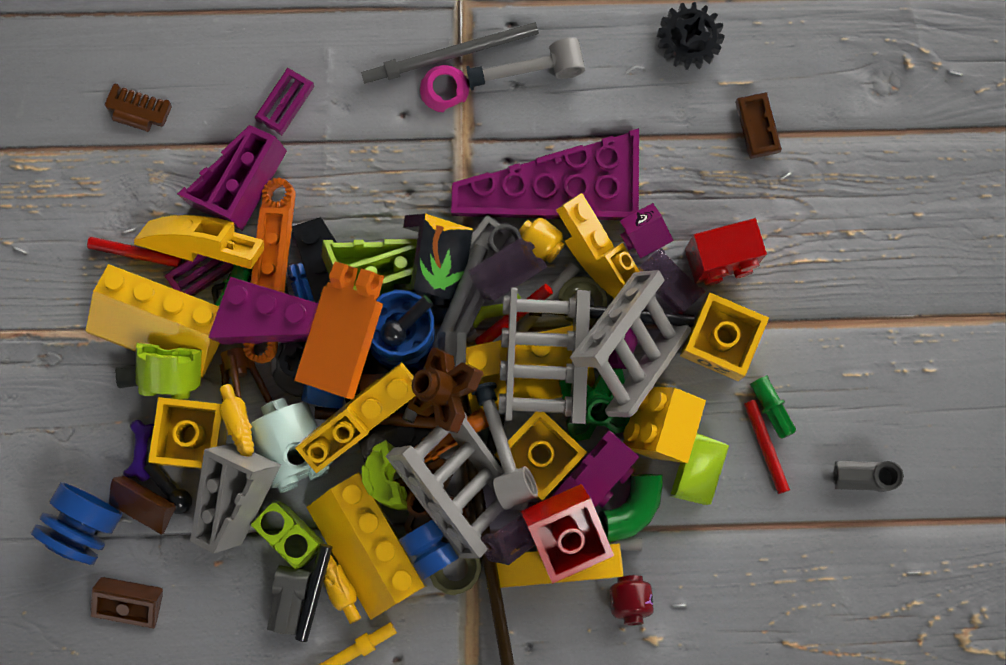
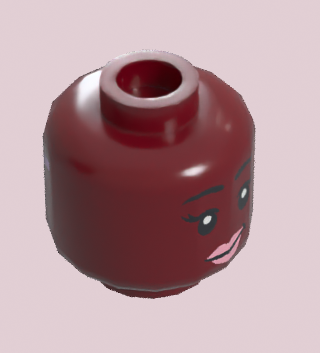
(631, 599)

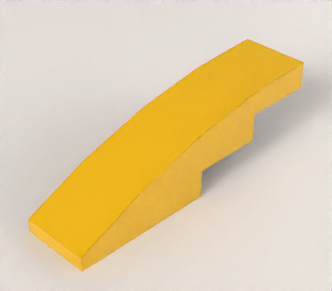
(530, 570)

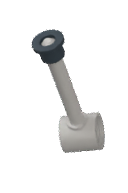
(564, 59)
(515, 484)

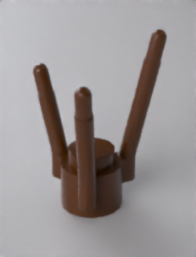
(235, 366)

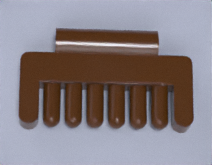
(135, 115)

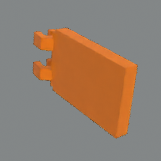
(341, 331)

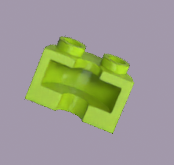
(167, 371)
(378, 478)

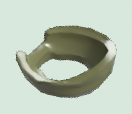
(583, 283)
(451, 587)

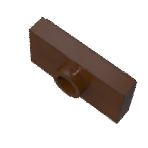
(758, 125)

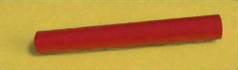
(133, 252)
(496, 329)
(766, 446)

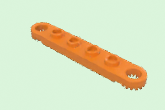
(271, 267)

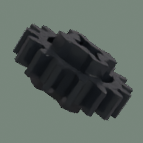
(682, 24)

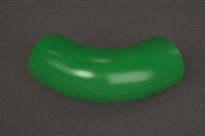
(636, 511)

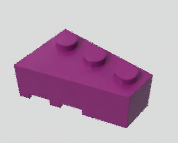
(236, 180)
(261, 315)
(602, 469)

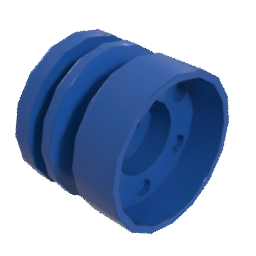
(419, 336)
(75, 526)

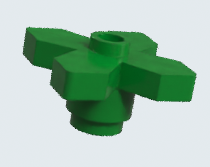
(595, 415)

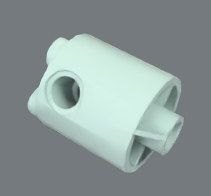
(277, 436)

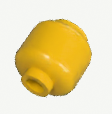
(544, 237)

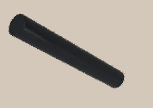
(313, 592)

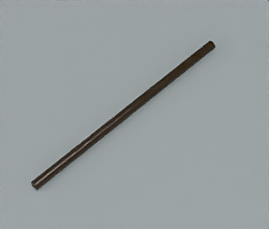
(491, 571)

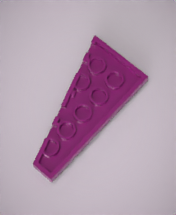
(600, 171)

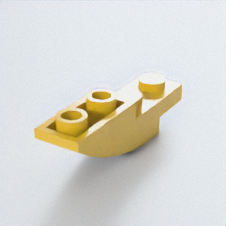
(193, 235)
(593, 249)
(357, 418)

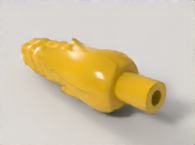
(236, 420)
(341, 591)

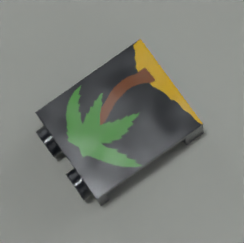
(439, 257)

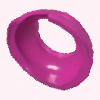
(436, 102)

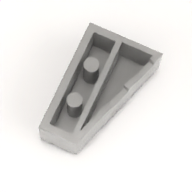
(229, 496)

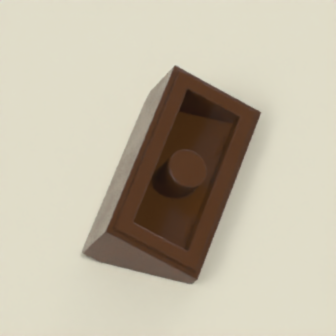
(141, 503)
(126, 602)

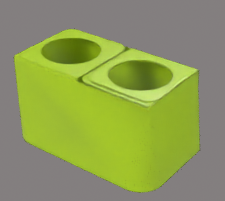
(699, 477)
(289, 529)

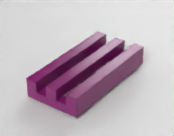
(271, 123)
(204, 282)

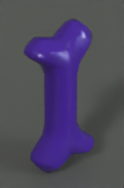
(142, 435)

